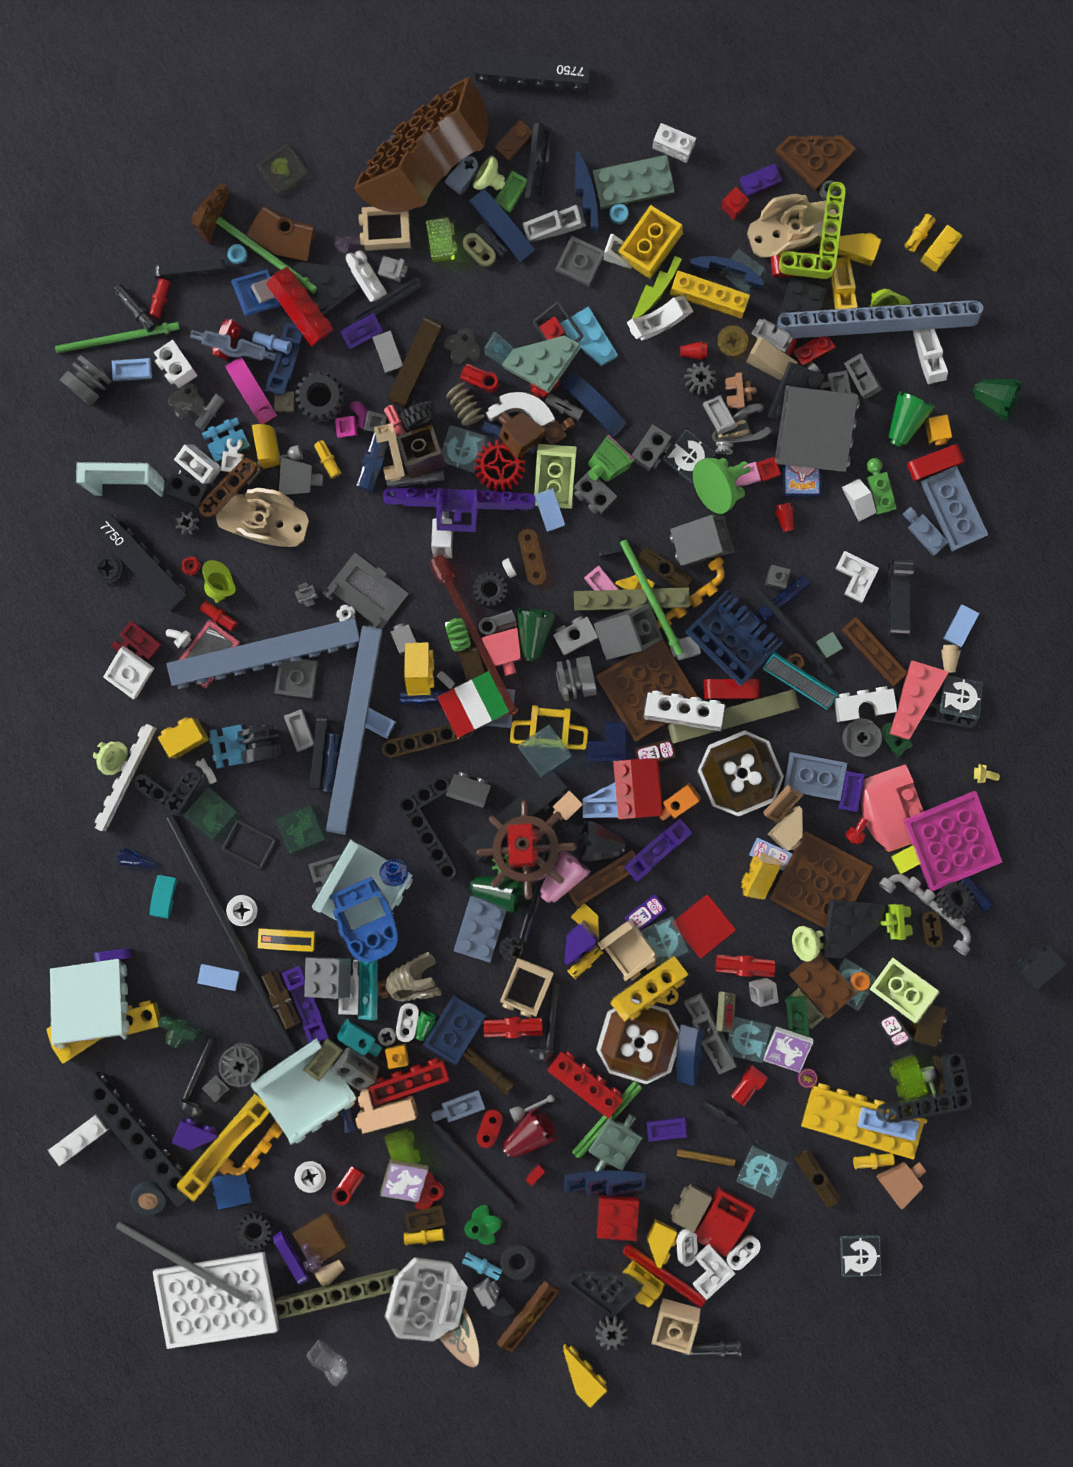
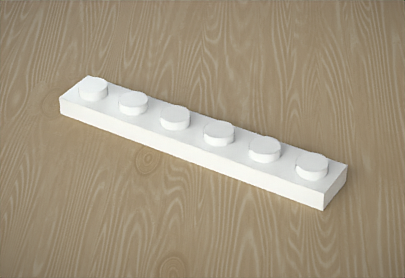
(128, 770)

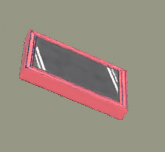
(210, 640)

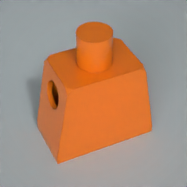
(686, 797)

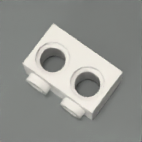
(673, 142)
(176, 363)

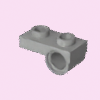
(487, 1292)

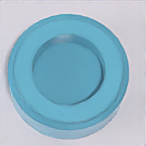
(619, 214)
(237, 254)

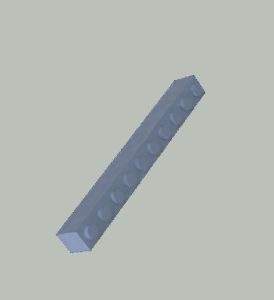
(263, 652)

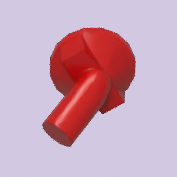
(856, 835)

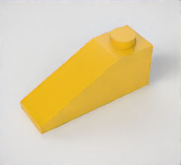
(858, 247)

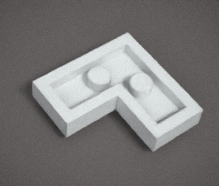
(861, 573)
(716, 1272)

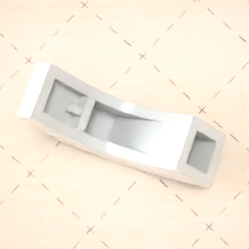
(661, 319)
(523, 403)

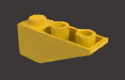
(586, 1382)

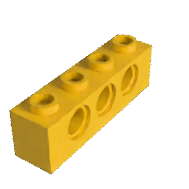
(709, 294)
(670, 969)

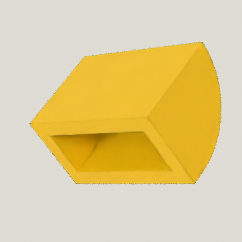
(266, 445)

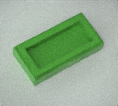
(511, 192)

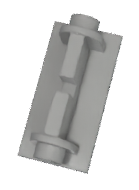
(780, 339)

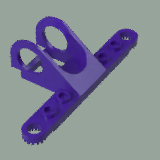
(458, 501)

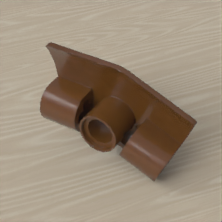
(289, 244)

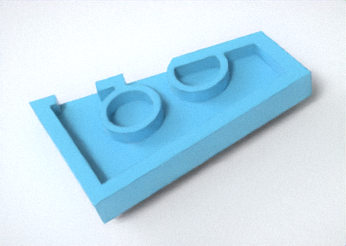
(594, 339)

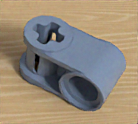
(461, 177)

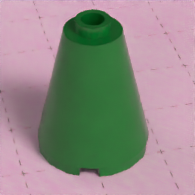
(907, 418)

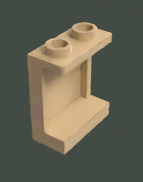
(387, 433)
(629, 950)

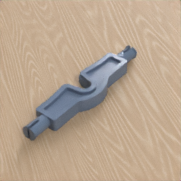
(223, 341)

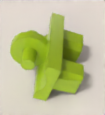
(895, 921)

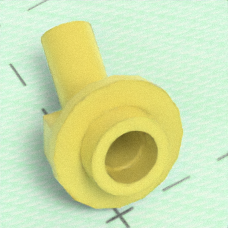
(981, 774)

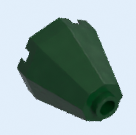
(998, 396)

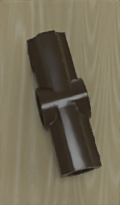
(653, 561)
(281, 999)
(824, 1187)

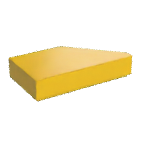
(631, 583)
(589, 916)

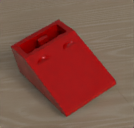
(724, 1221)

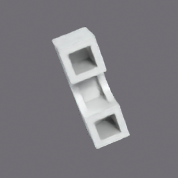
(881, 700)
(78, 1139)

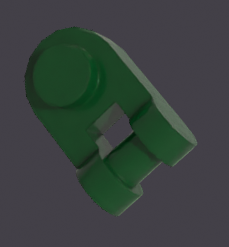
(890, 739)

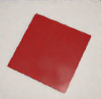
(704, 926)

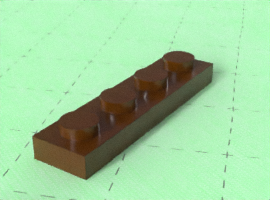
(874, 651)
(601, 880)
(528, 1316)

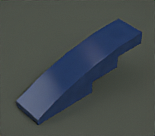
(584, 187)
(502, 225)
(600, 1181)

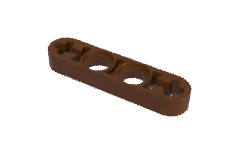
(226, 485)

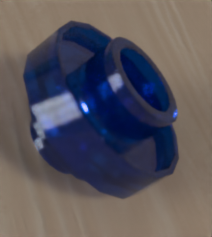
(393, 872)

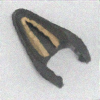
(742, 431)

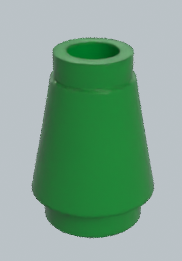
(425, 1023)

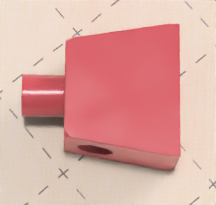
(503, 649)

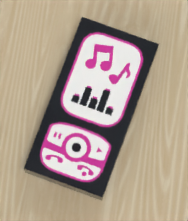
(895, 1032)

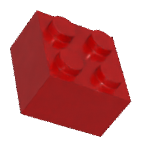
(617, 1217)

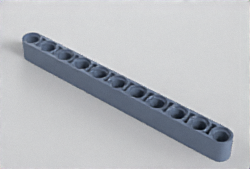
(881, 319)
(354, 730)

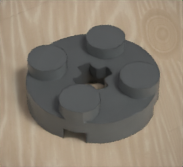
(868, 746)

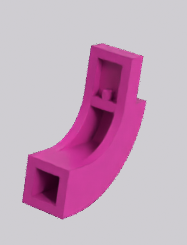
(250, 390)

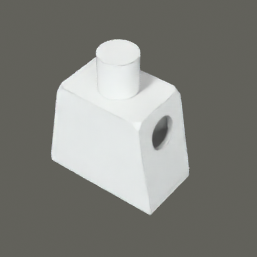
(442, 540)

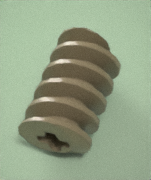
(464, 405)

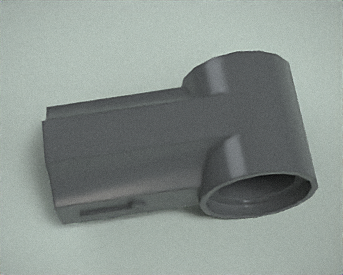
(499, 622)

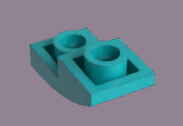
(162, 896)

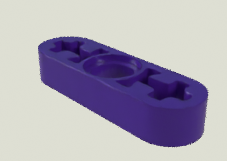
(291, 1257)

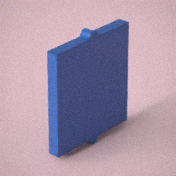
(231, 1190)

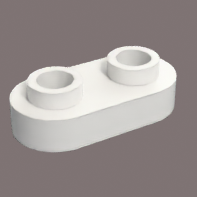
(406, 1021)
(687, 1247)
(745, 1254)

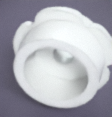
(343, 609)

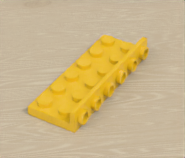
(839, 1115)

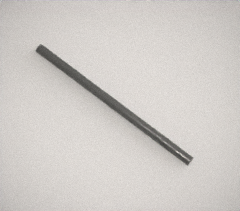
(183, 1262)

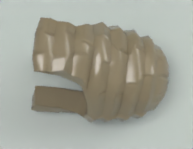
(406, 981)

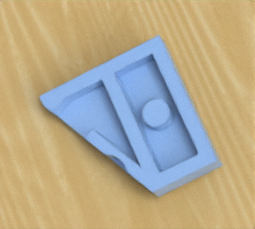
(601, 804)

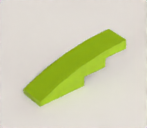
(652, 295)

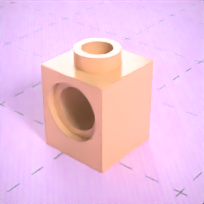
(567, 805)

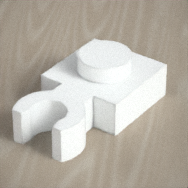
(231, 457)

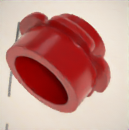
(186, 563)

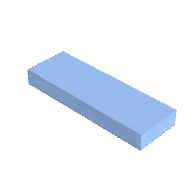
(903, 1129)

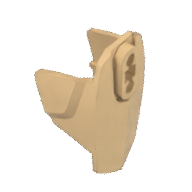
(793, 220)
(258, 515)

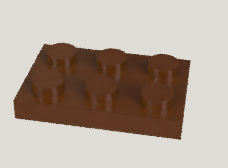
(823, 985)

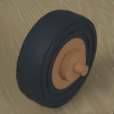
(148, 1198)

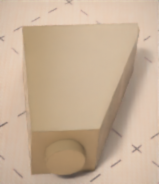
(769, 358)

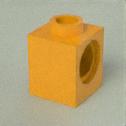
(938, 430)
(397, 1056)

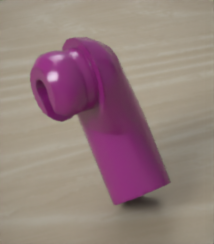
(361, 412)

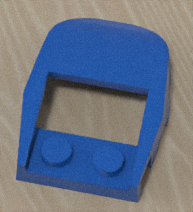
(374, 938)

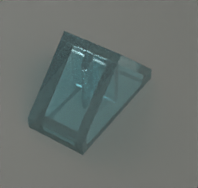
(498, 348)

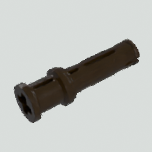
(496, 1077)

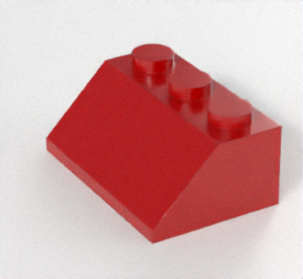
(638, 788)

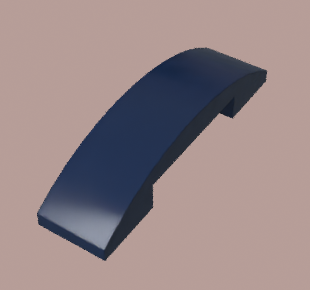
(705, 262)
(285, 363)
(594, 403)

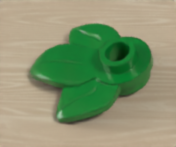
(486, 1225)

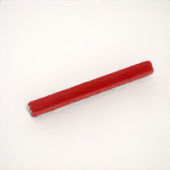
(664, 1275)

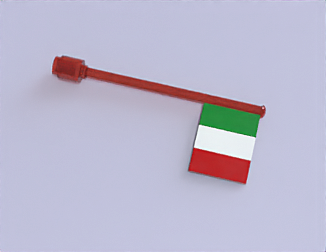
(482, 697)

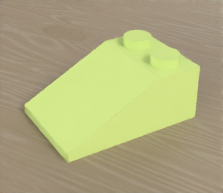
(556, 471)
(904, 990)

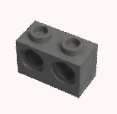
(863, 376)
(648, 446)
(599, 489)
(355, 1069)

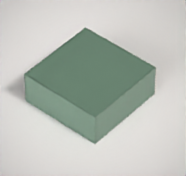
(829, 645)

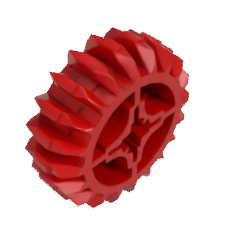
(491, 466)

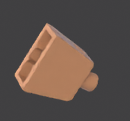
(902, 1182)

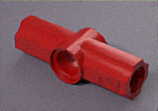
(745, 965)
(512, 1027)

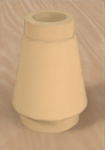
(950, 657)
(329, 1272)

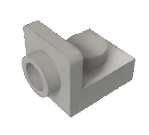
(392, 269)

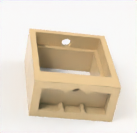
(381, 244)
(533, 968)

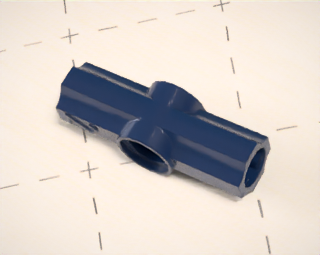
(372, 464)

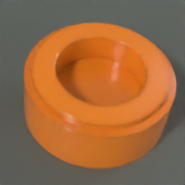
(860, 981)

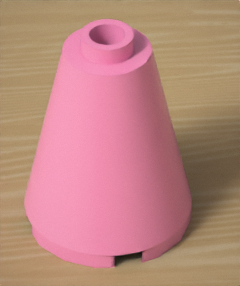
(570, 870)

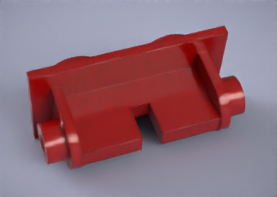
(229, 328)
(813, 350)

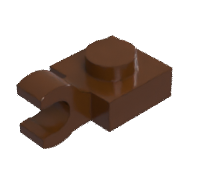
(556, 433)

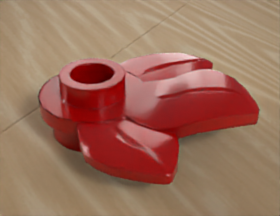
(427, 1196)

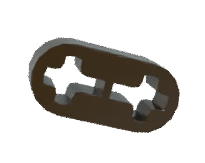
(927, 929)

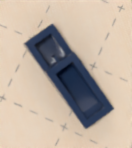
(689, 1054)

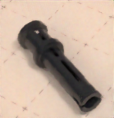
(723, 1348)

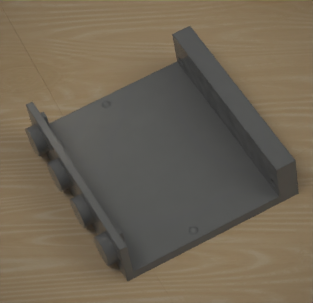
(816, 428)

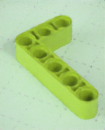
(827, 239)

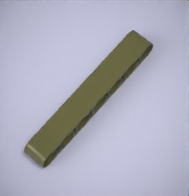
(740, 715)
(329, 1299)

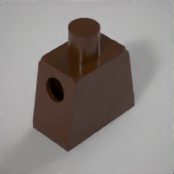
(520, 433)

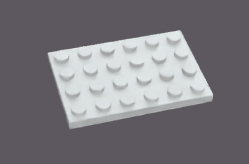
(203, 1313)

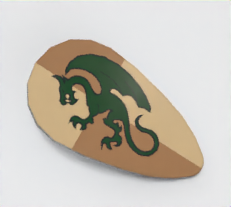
(463, 1341)

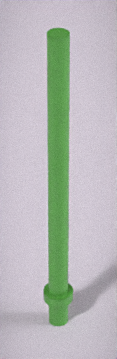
(304, 281)
(165, 328)
(674, 642)

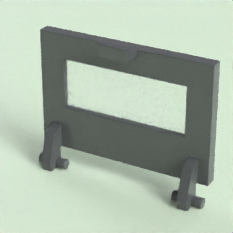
(367, 591)

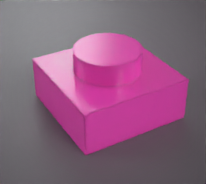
(346, 426)

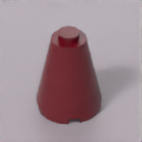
(530, 1134)

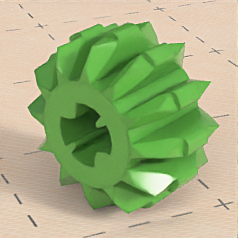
(457, 634)

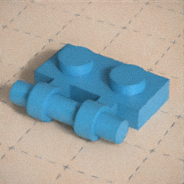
(220, 445)
(232, 746)

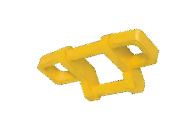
(553, 713)

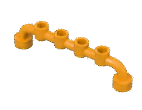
(695, 599)
(252, 1160)

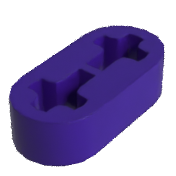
(112, 954)

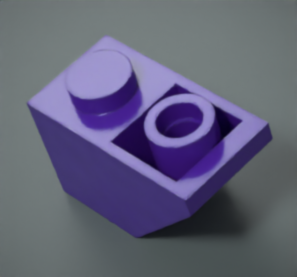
(579, 940)
(191, 1135)

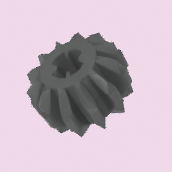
(693, 380)
(611, 1339)

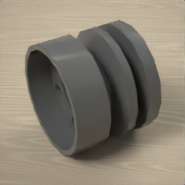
(86, 380)
(576, 678)
(241, 1053)

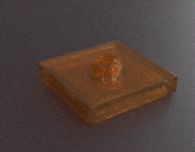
(320, 1237)

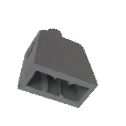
(297, 477)

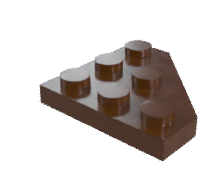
(815, 156)
(209, 211)

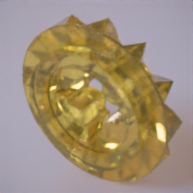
(737, 333)

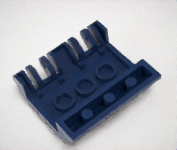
(731, 639)

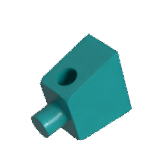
(351, 1035)

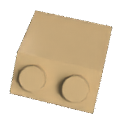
(788, 830)
(676, 1326)

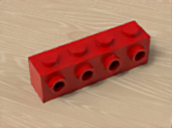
(299, 306)
(409, 1082)
(585, 1084)

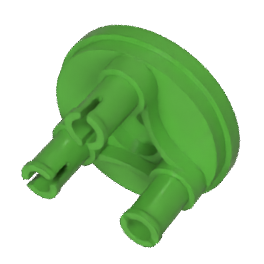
(717, 484)

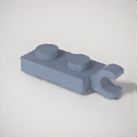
(925, 532)
(460, 1107)

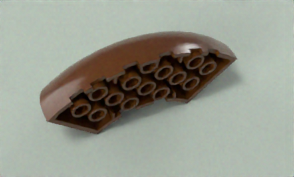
(425, 149)

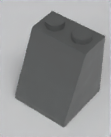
(701, 540)
(628, 631)

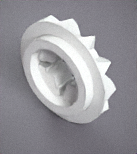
(235, 917)
(302, 1172)

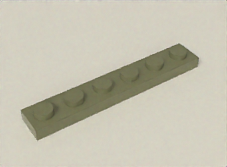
(629, 599)

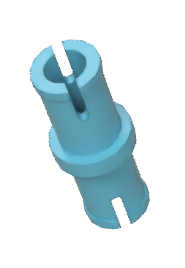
(482, 1266)

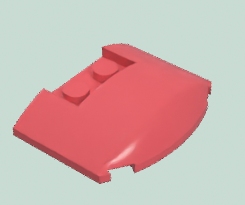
(886, 803)

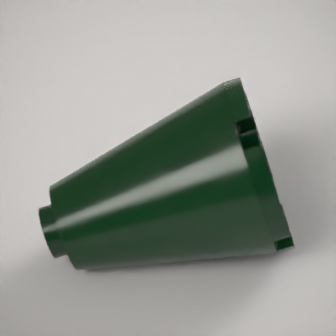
(534, 631)
(504, 896)

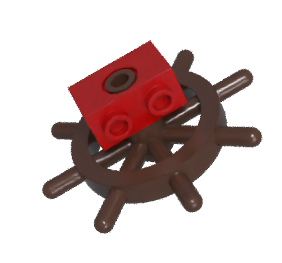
(523, 849)

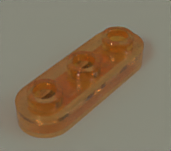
(535, 565)

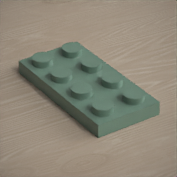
(633, 181)

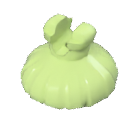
(488, 175)
(111, 757)
(807, 943)

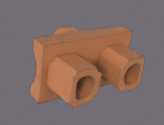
(738, 400)

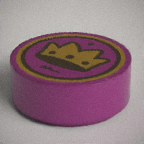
(807, 1078)

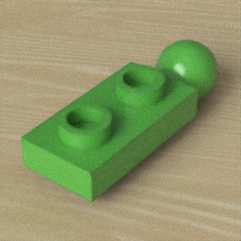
(880, 487)

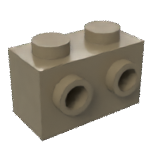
(691, 1207)

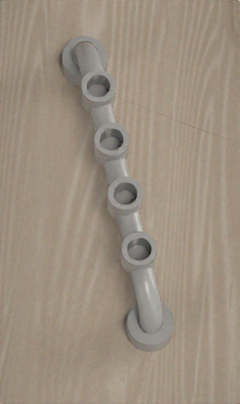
(928, 898)

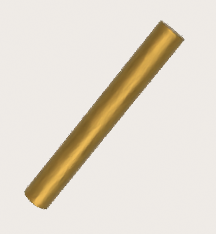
(705, 1157)

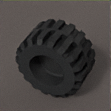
(315, 382)

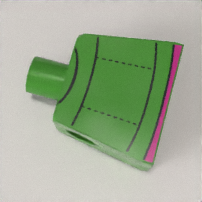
(609, 460)

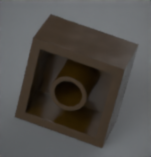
(421, 451)
(929, 1026)

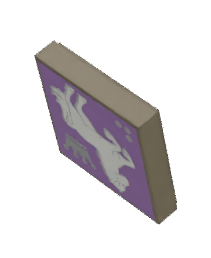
(404, 1180)

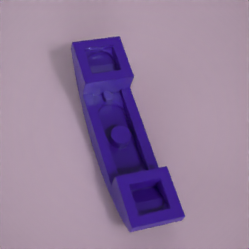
(657, 849)
(306, 1006)

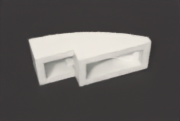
(930, 355)

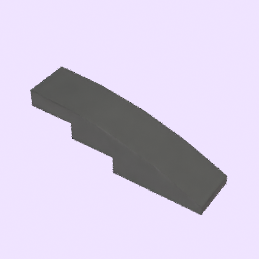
(713, 1040)

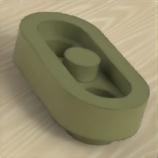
(480, 250)

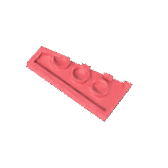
(917, 694)

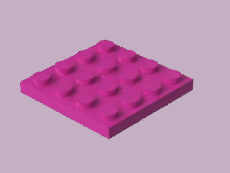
(952, 841)

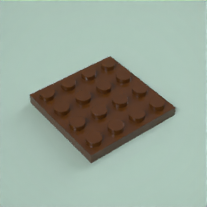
(638, 675)
(817, 875)

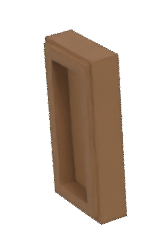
(783, 803)

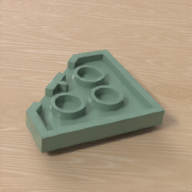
(543, 361)

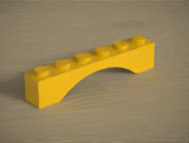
(205, 1168)

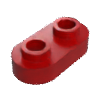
(489, 1128)

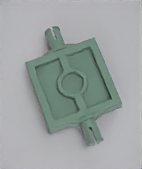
(615, 1143)

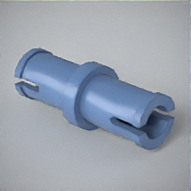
(272, 342)

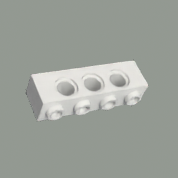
(674, 716)

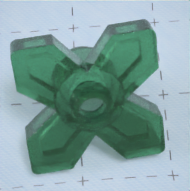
(178, 1030)

